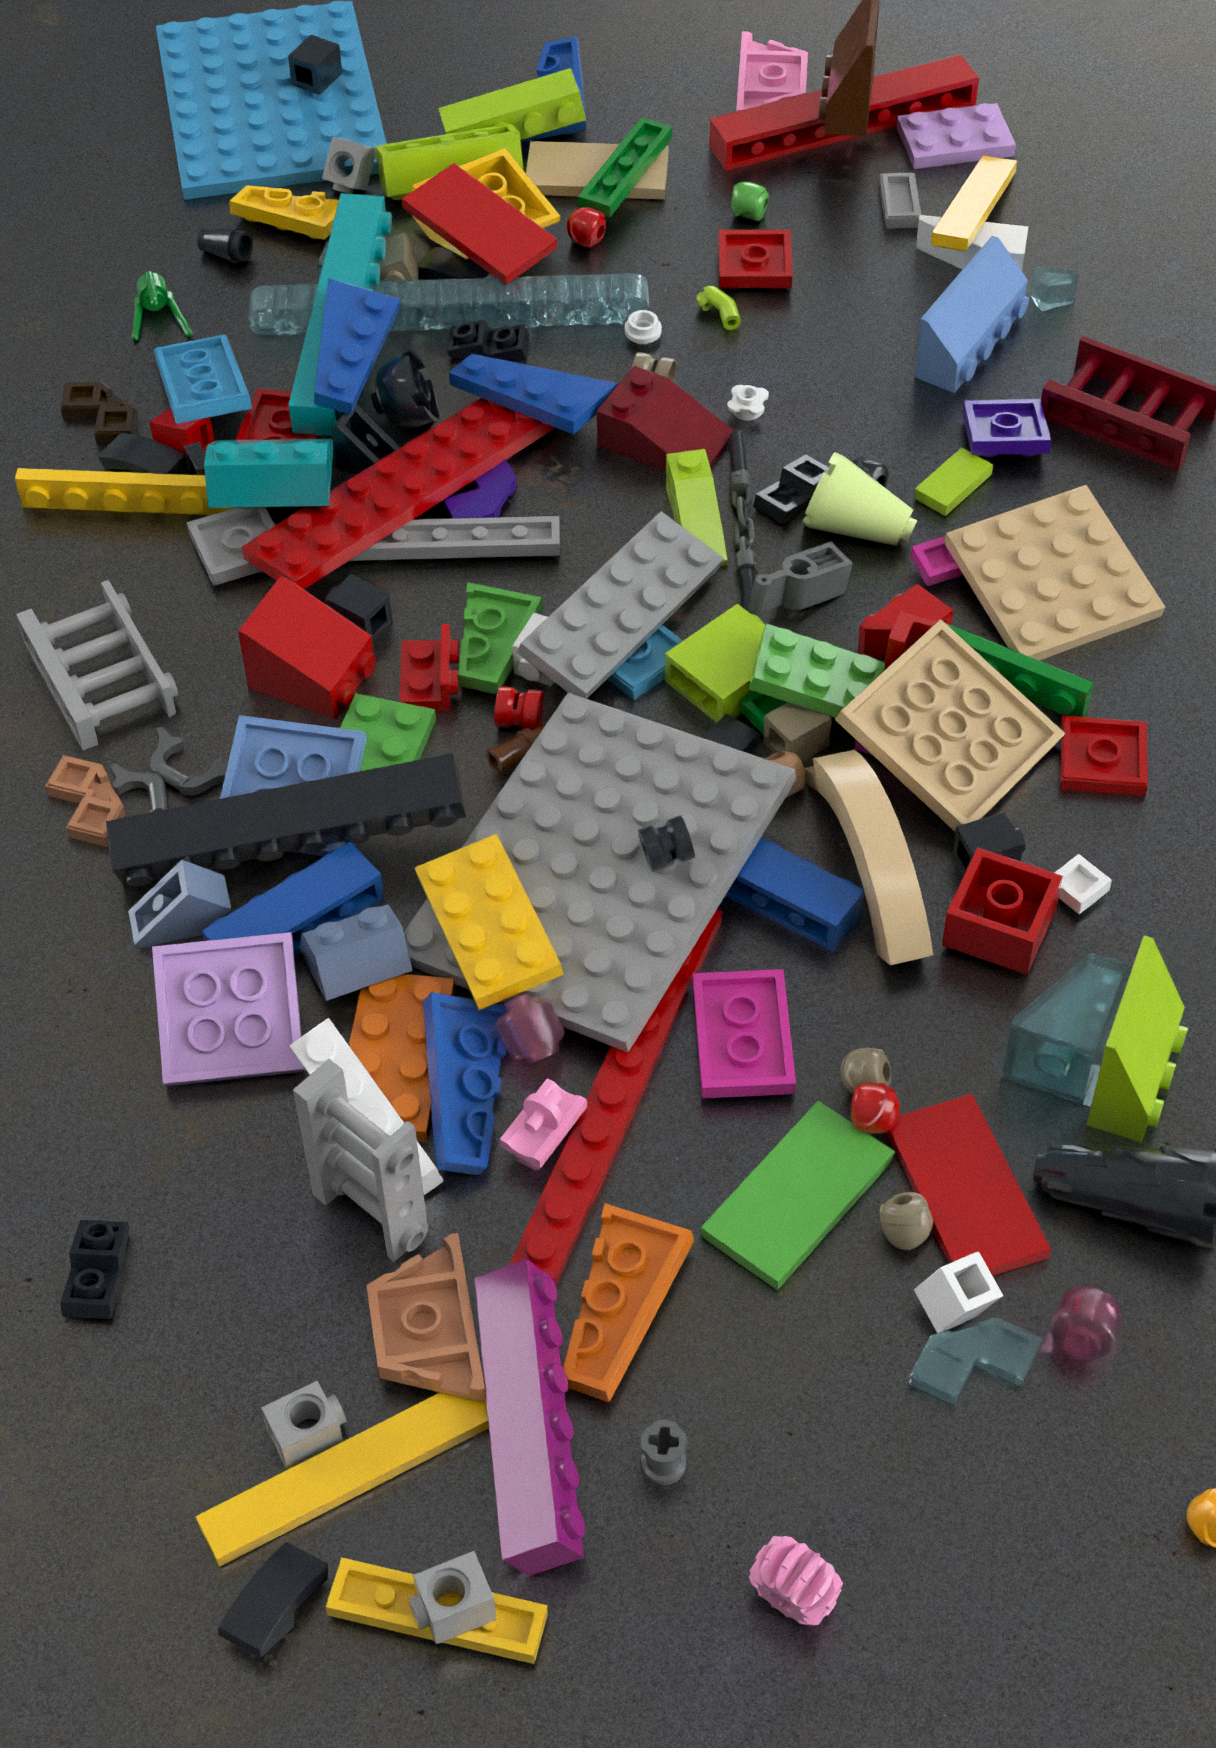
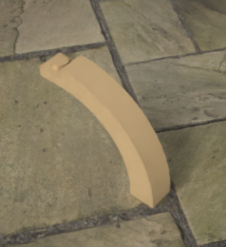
(879, 853)

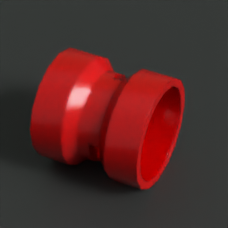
(518, 708)

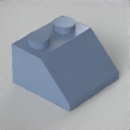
(356, 951)

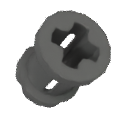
(663, 1436)

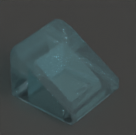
(1053, 287)

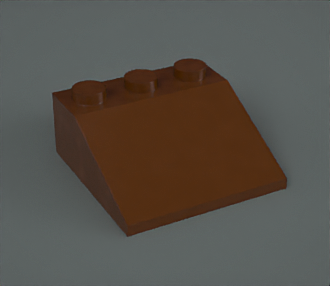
(850, 74)

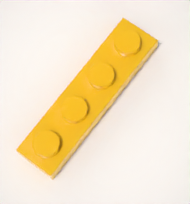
(381, 1600)

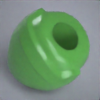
(749, 200)

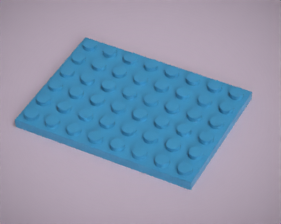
(236, 105)

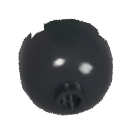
(404, 393)

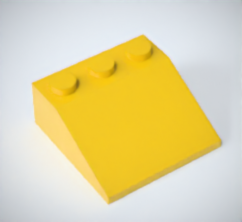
(510, 182)

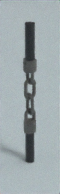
(741, 487)

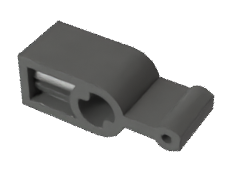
(802, 580)

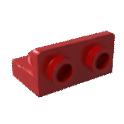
(428, 672)

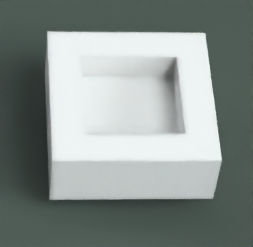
(1082, 884)

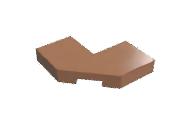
(90, 787)

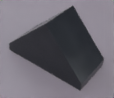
(359, 442)

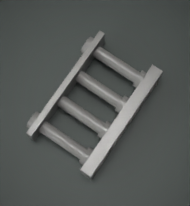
(71, 690)
(361, 1160)

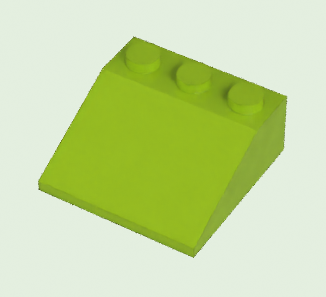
(1139, 1049)

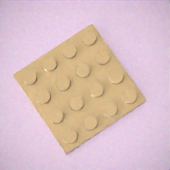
(1054, 574)
(950, 727)

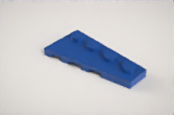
(556, 57)
(351, 340)
(537, 392)
(463, 1079)

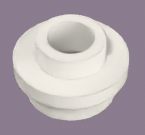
(643, 327)

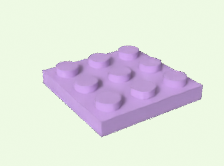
(227, 1008)

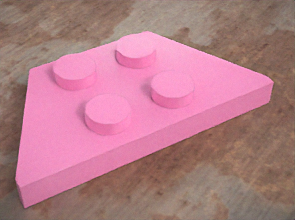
(769, 72)

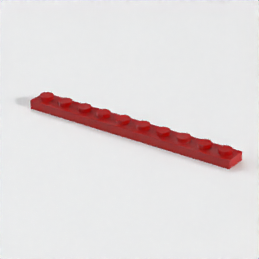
(602, 1126)

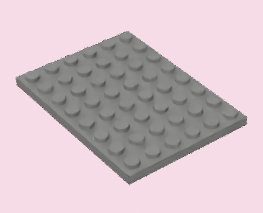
(576, 848)

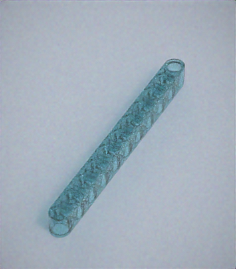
(454, 301)

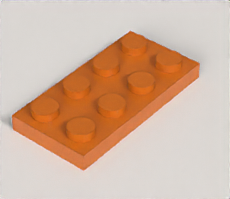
(392, 1043)

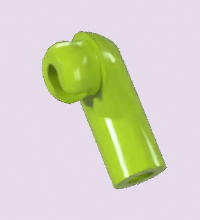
(723, 303)

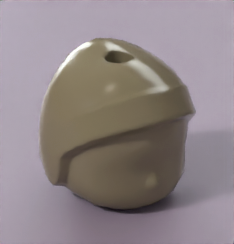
(865, 1066)
(906, 1220)

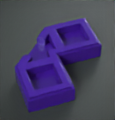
(487, 498)

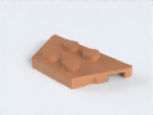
(427, 1325)

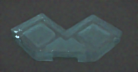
(989, 1345)

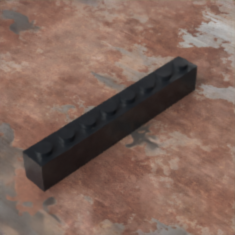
(287, 819)

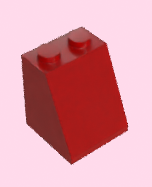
(304, 651)

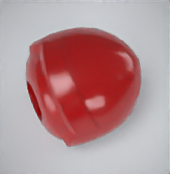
(586, 226)
(874, 1108)

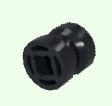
(666, 843)

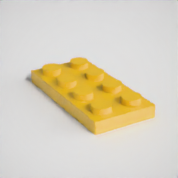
(488, 921)

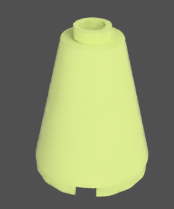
(857, 506)

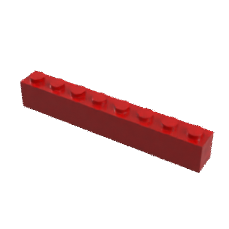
(795, 124)

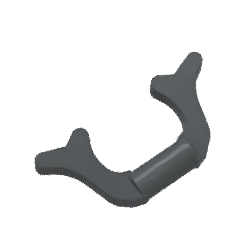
(128, 780)
(185, 784)

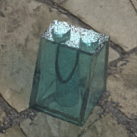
(1064, 1032)

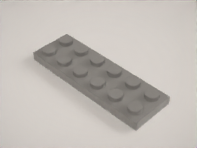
(620, 606)

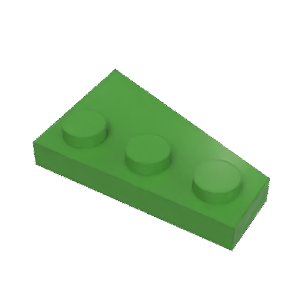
(491, 627)

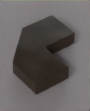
(99, 402)

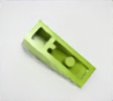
(694, 498)

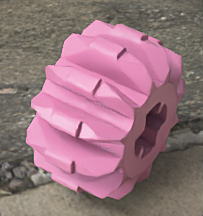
(795, 1580)

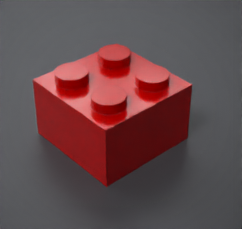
(1001, 910)

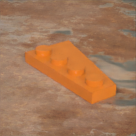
(625, 1288)

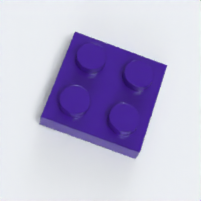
(1006, 427)

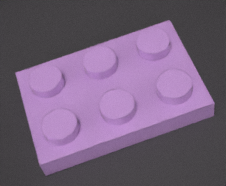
(955, 135)

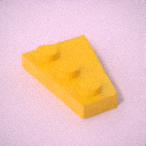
(277, 207)

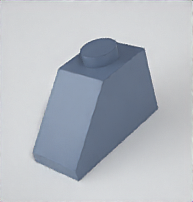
(179, 905)

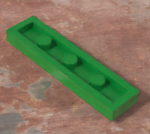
(625, 166)
(1034, 679)

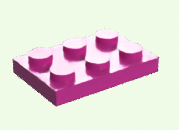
(743, 1033)

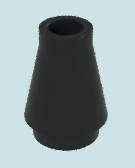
(227, 243)

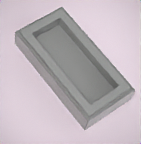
(899, 200)

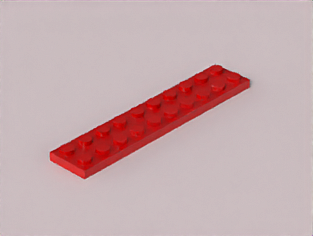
(392, 492)

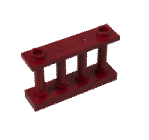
(1122, 427)

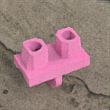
(542, 1124)

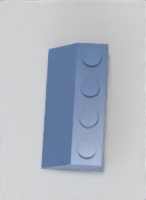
(970, 317)

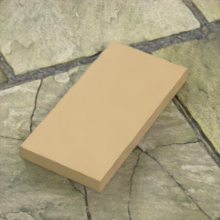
(570, 166)

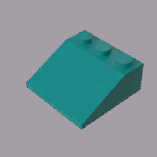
(268, 472)

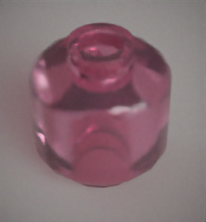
(529, 1028)
(1086, 1323)

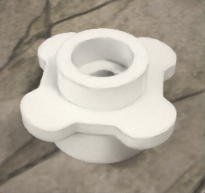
(747, 402)

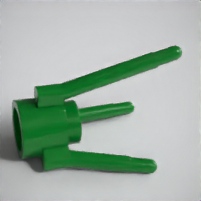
(153, 296)

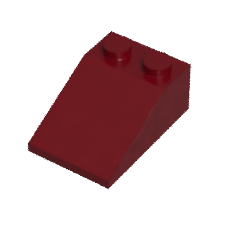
(656, 418)

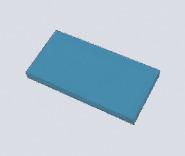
(202, 379)

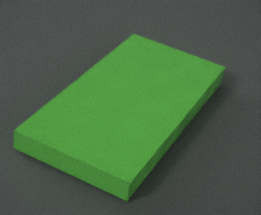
(797, 1194)

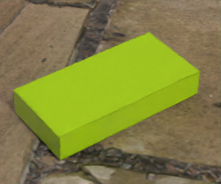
(953, 481)

